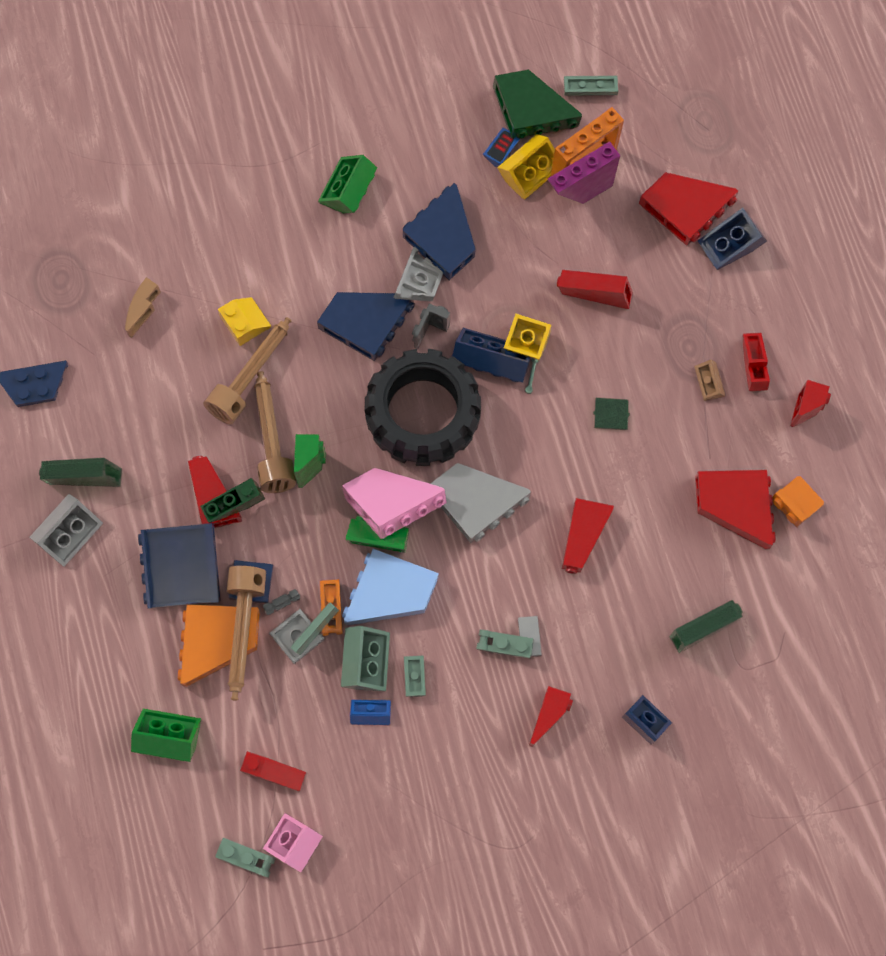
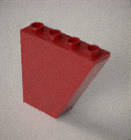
(687, 204)
(738, 503)

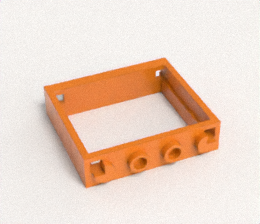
(603, 129)

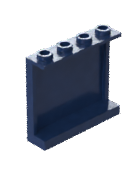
(179, 565)

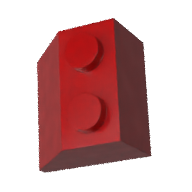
(810, 401)

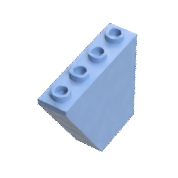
(389, 589)

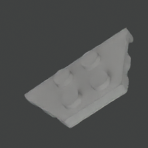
(418, 279)

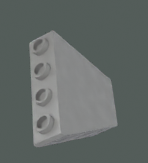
(478, 499)

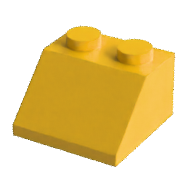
(243, 319)
(527, 337)

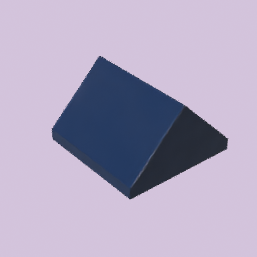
(647, 720)

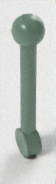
(529, 389)

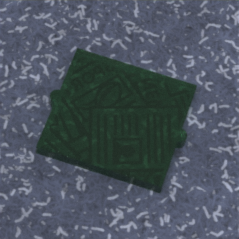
(611, 413)

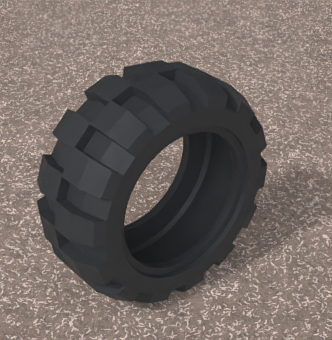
(422, 367)

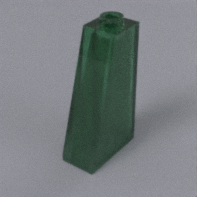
(81, 472)
(705, 626)

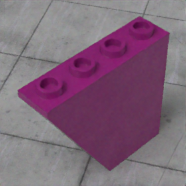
(587, 175)

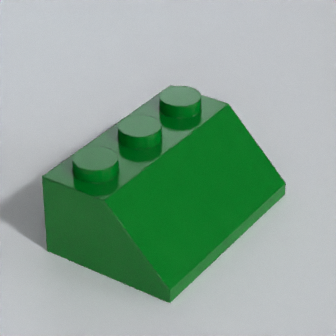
(348, 183)
(309, 457)
(362, 534)
(165, 735)

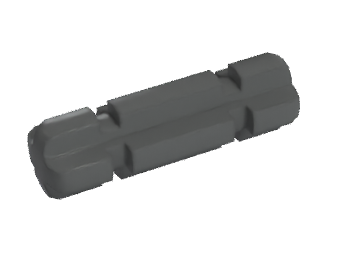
(281, 602)

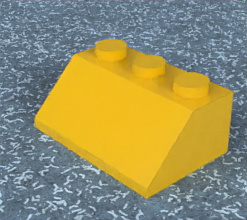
(529, 166)

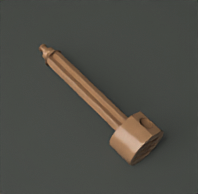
(225, 401)
(275, 472)
(244, 583)

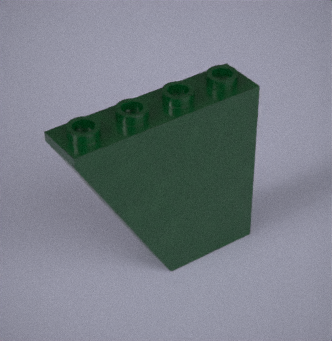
(532, 105)

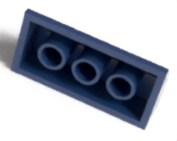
(488, 354)

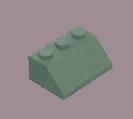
(365, 659)

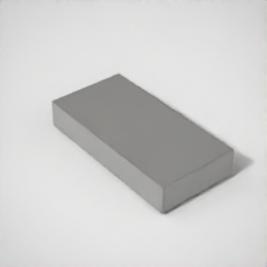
(529, 628)

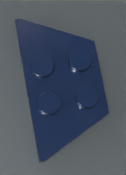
(33, 383)

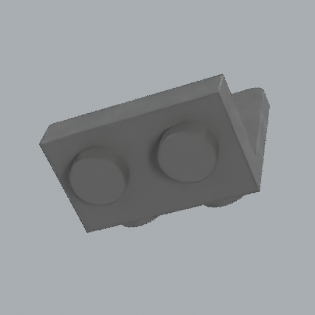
(433, 315)

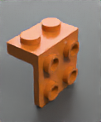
(797, 501)

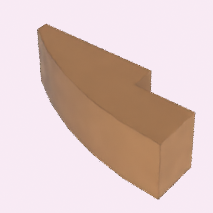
(141, 306)

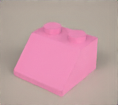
(292, 842)

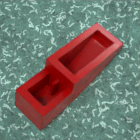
(755, 362)

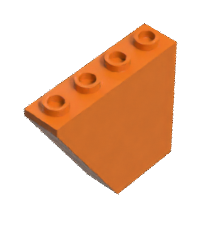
(210, 640)

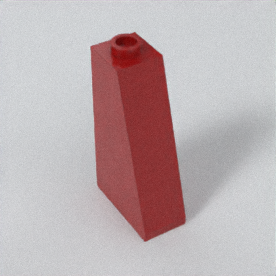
(596, 287)
(207, 487)
(585, 528)

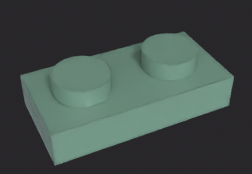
(414, 676)

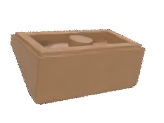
(709, 380)

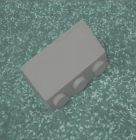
(66, 530)

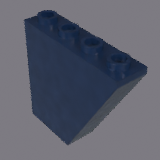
(443, 233)
(364, 320)

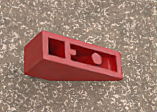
(552, 709)
(272, 771)

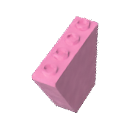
(391, 500)

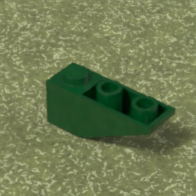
(233, 501)

